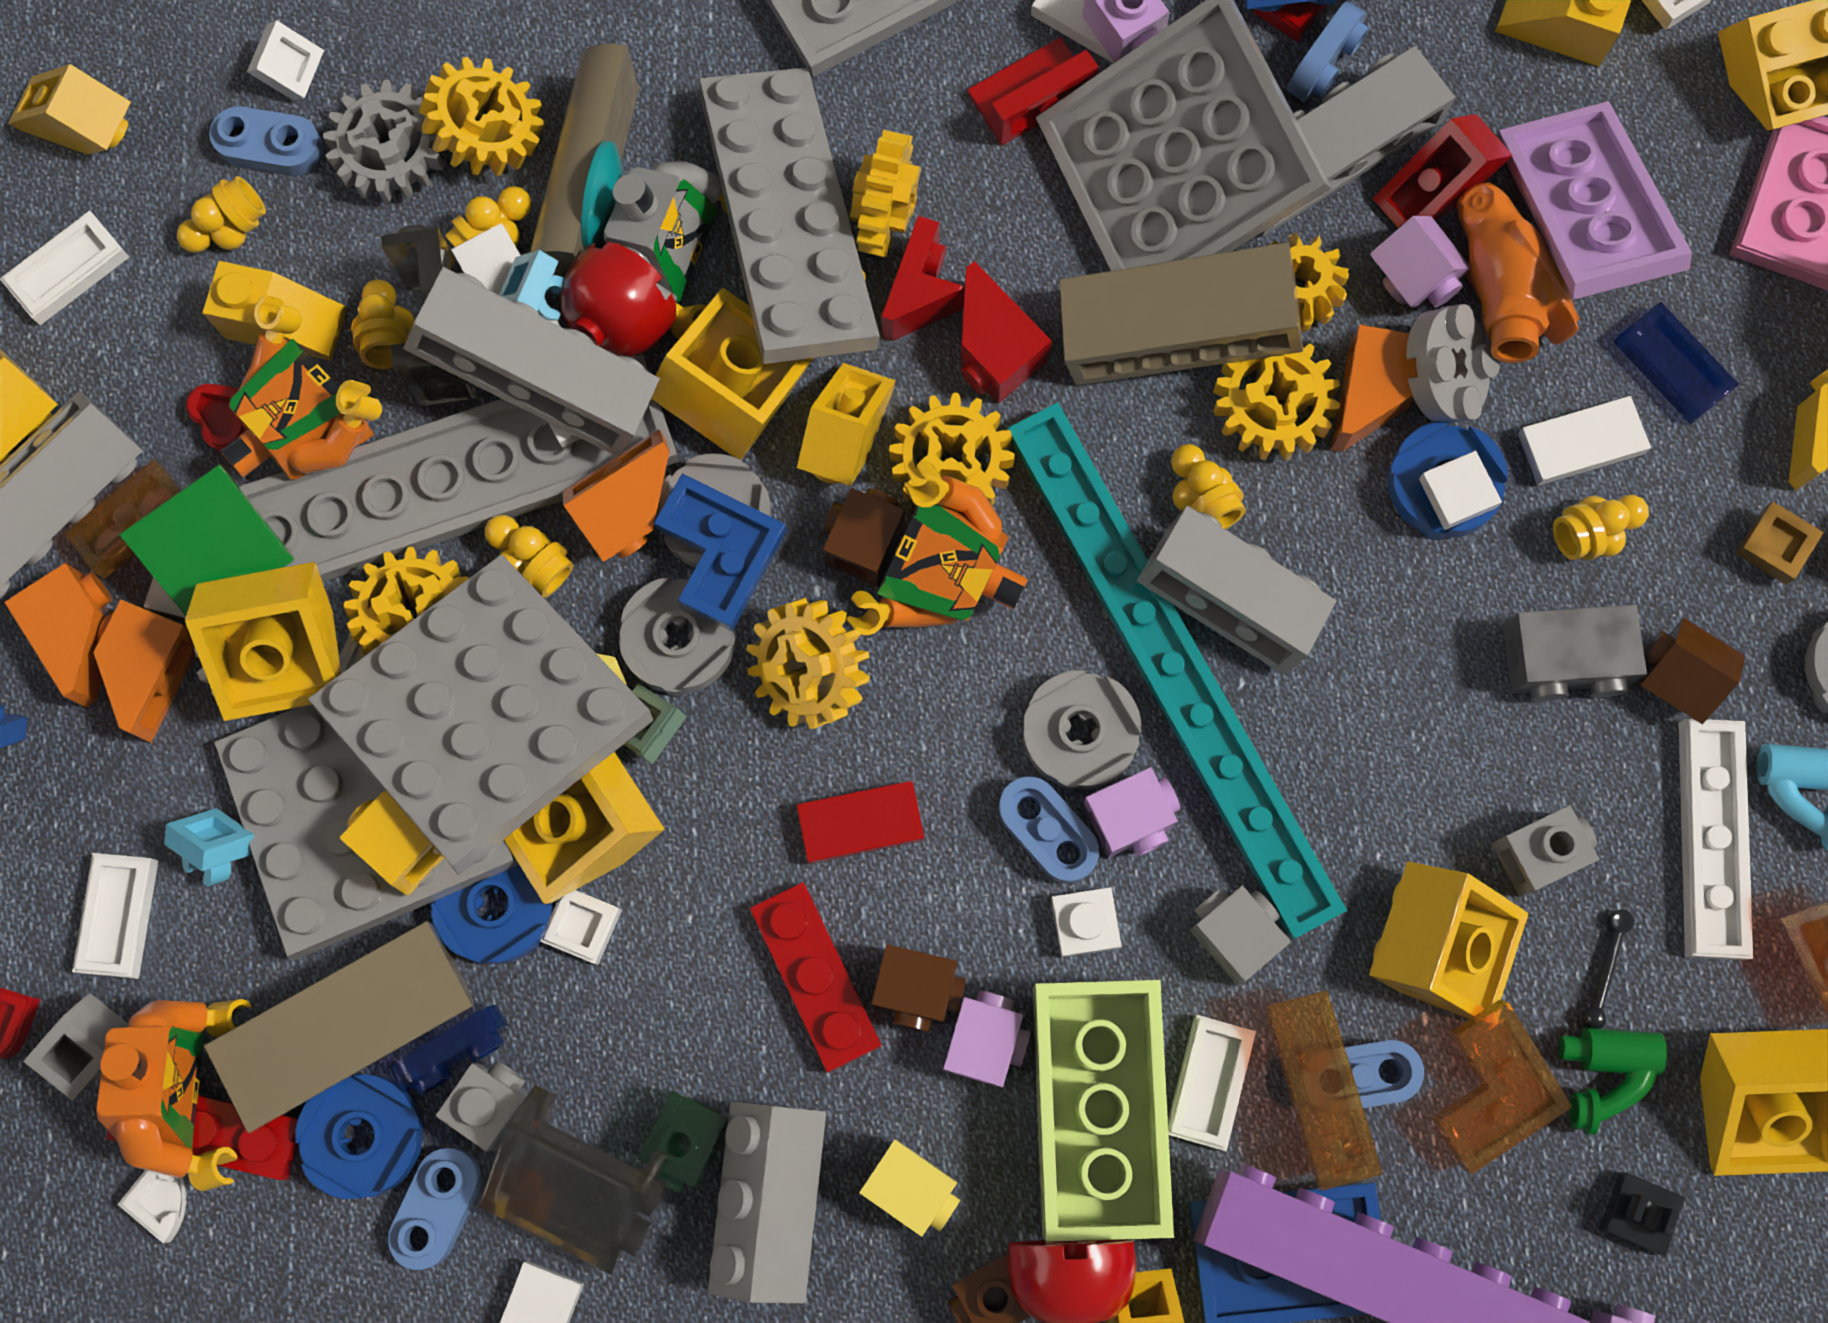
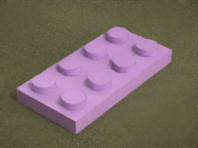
(1594, 201)

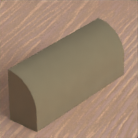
(597, 111)
(1181, 314)
(339, 1026)

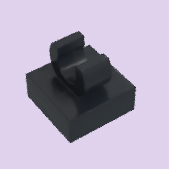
(1642, 1213)

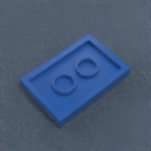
(1244, 1294)

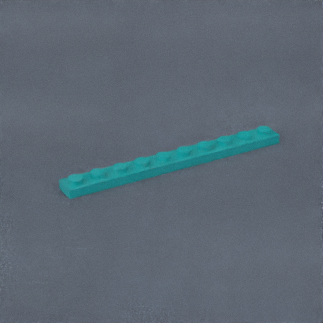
(1176, 674)

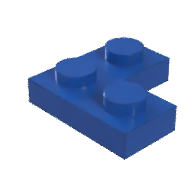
(734, 544)

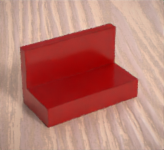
(1029, 88)

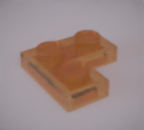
(98, 533)
(1514, 1093)

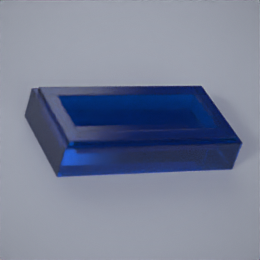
(1675, 363)

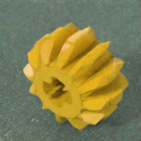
(1321, 278)

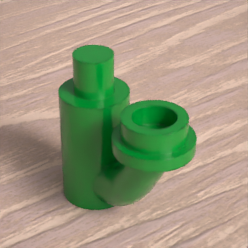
(1635, 1053)

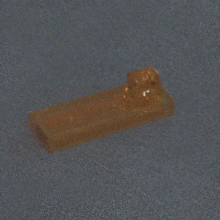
(1323, 1091)

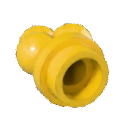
(485, 214)
(222, 217)
(379, 324)
(1206, 486)
(1598, 526)
(530, 552)

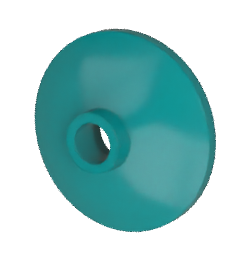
(598, 194)

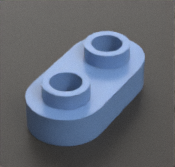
(1317, 68)
(262, 141)
(1050, 829)
(1365, 1065)
(435, 1210)

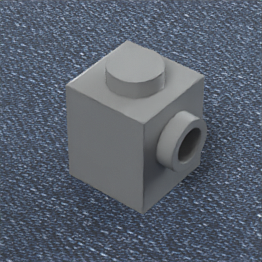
(1547, 850)
(1239, 931)
(74, 1046)
(484, 1103)

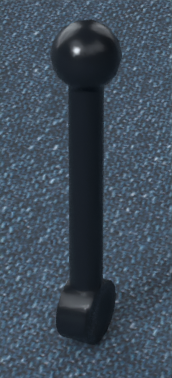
(1619, 923)

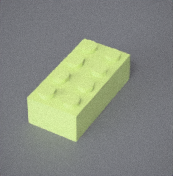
(1102, 1111)

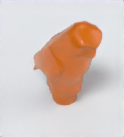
(1513, 276)

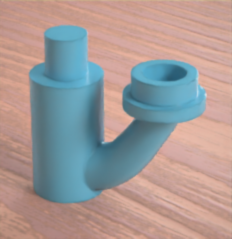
(1795, 767)

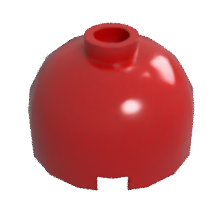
(616, 300)
(1072, 1278)

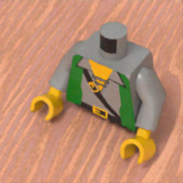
(666, 221)

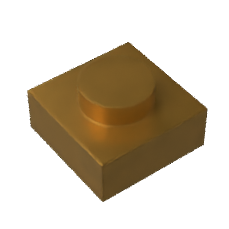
(1779, 543)

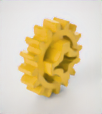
(462, 96)
(884, 193)
(1290, 378)
(968, 439)
(379, 602)
(808, 663)

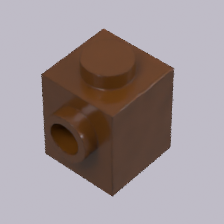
(863, 534)
(1691, 669)
(917, 987)
(986, 1294)

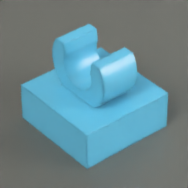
(529, 280)
(208, 843)

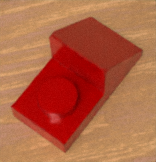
(917, 293)

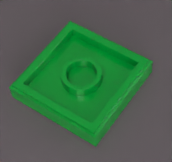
(204, 537)

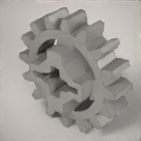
(359, 146)

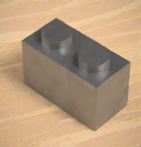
(1574, 651)

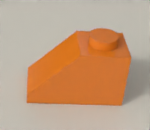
(1373, 384)
(621, 498)
(62, 624)
(142, 666)

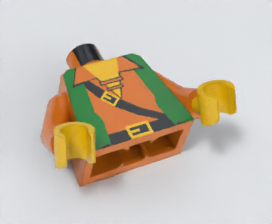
(293, 405)
(942, 560)
(153, 1088)

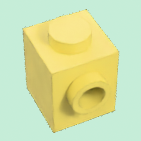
(911, 1189)

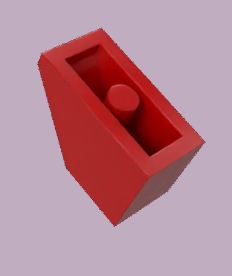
(1442, 170)
(997, 338)

